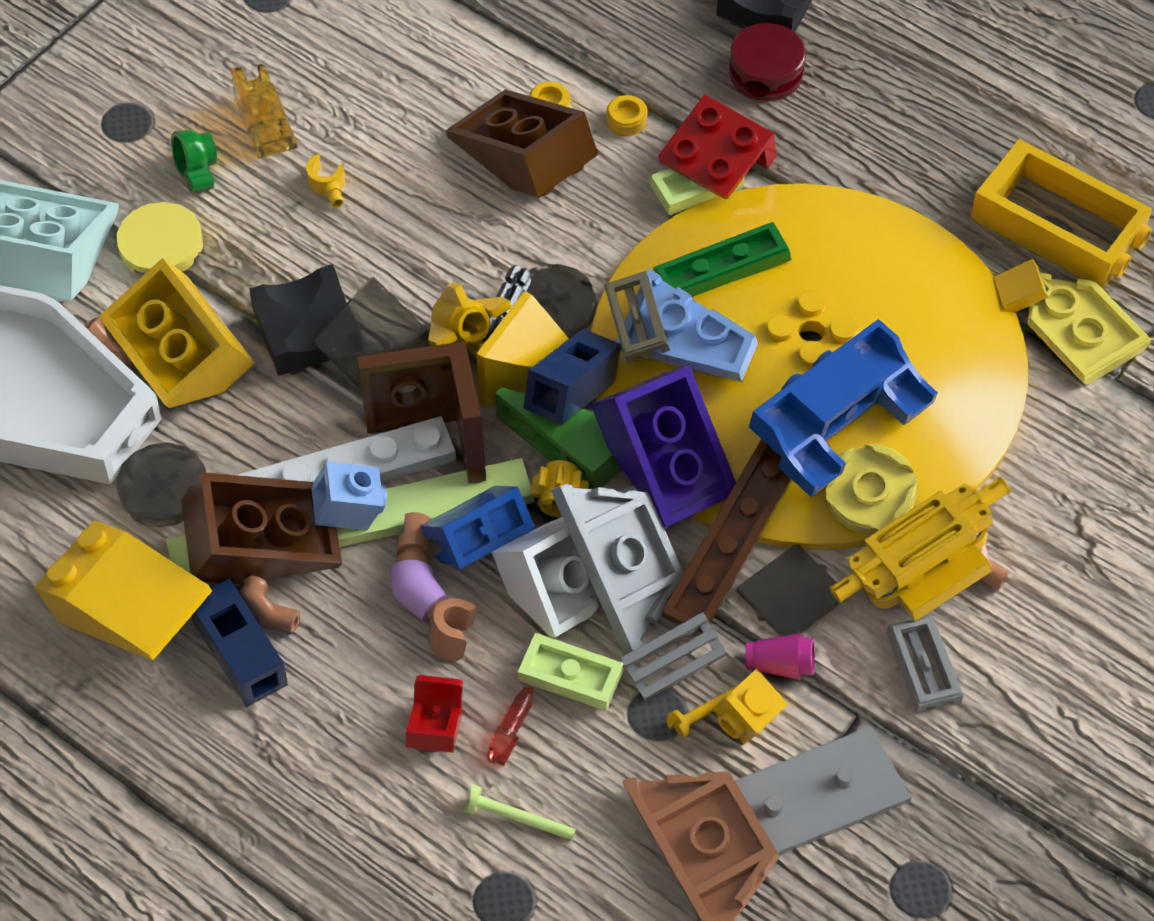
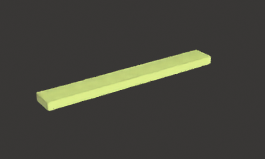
(426, 496)

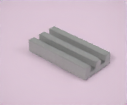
(661, 642)
(935, 697)

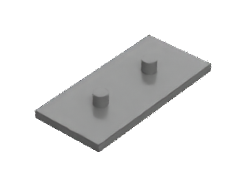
(824, 790)

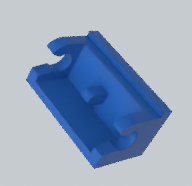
(479, 525)

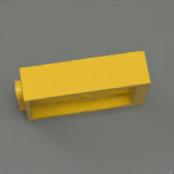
(1046, 239)

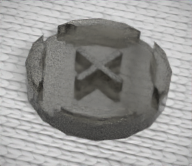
(564, 296)
(156, 481)

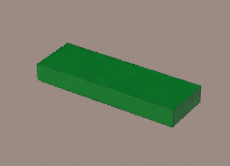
(726, 260)

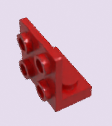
(718, 147)

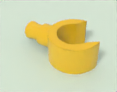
(327, 186)

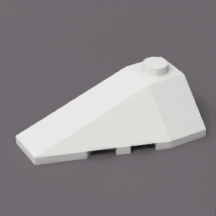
(548, 577)

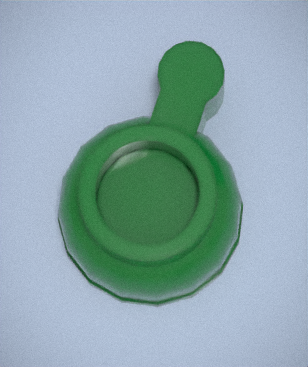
(192, 156)

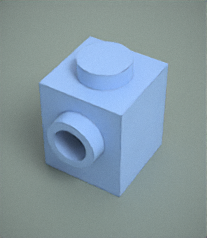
(347, 496)

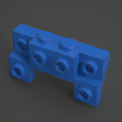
(833, 395)

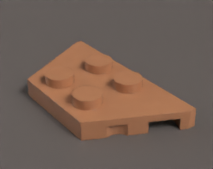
(706, 839)

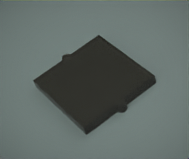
(790, 592)

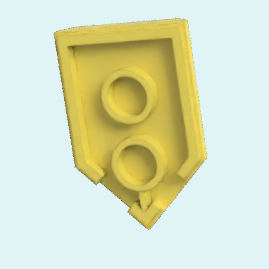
(1085, 328)

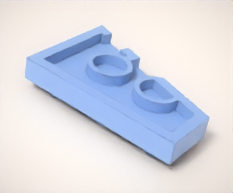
(694, 333)

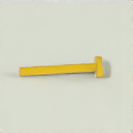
(682, 722)

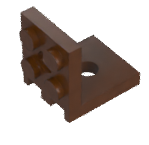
(442, 389)

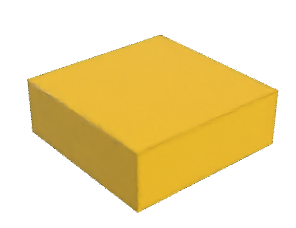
(1021, 286)

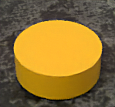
(551, 92)
(626, 115)

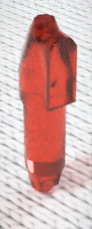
(505, 736)

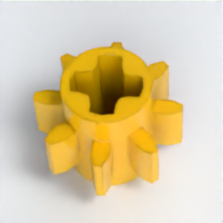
(552, 476)

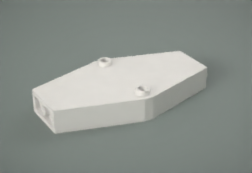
(65, 394)

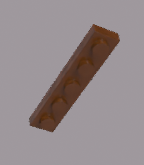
(729, 539)

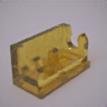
(262, 113)

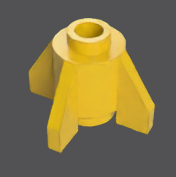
(463, 319)

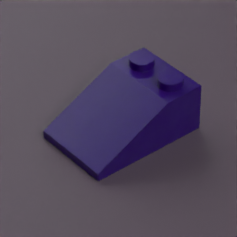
(667, 444)

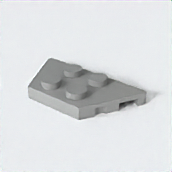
(623, 555)

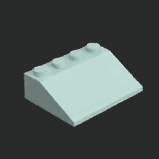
(50, 239)

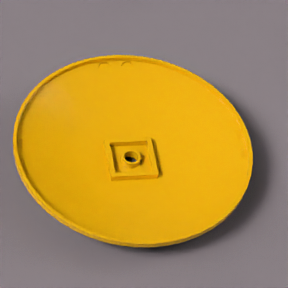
(848, 267)

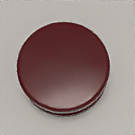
(767, 61)

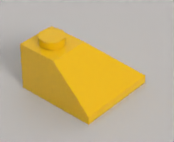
(514, 347)

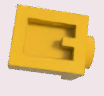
(749, 707)

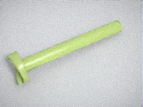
(515, 814)

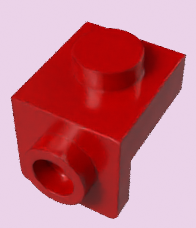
(435, 714)

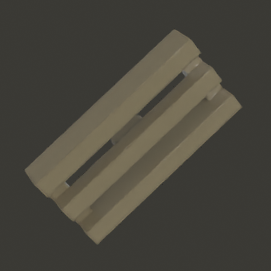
(645, 345)

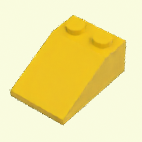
(120, 591)

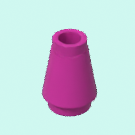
(782, 656)

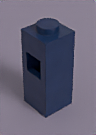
(571, 376)
(239, 644)

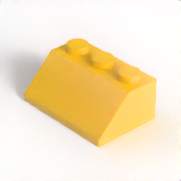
(175, 337)

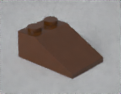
(526, 141)
(254, 528)

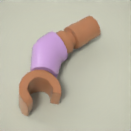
(421, 594)

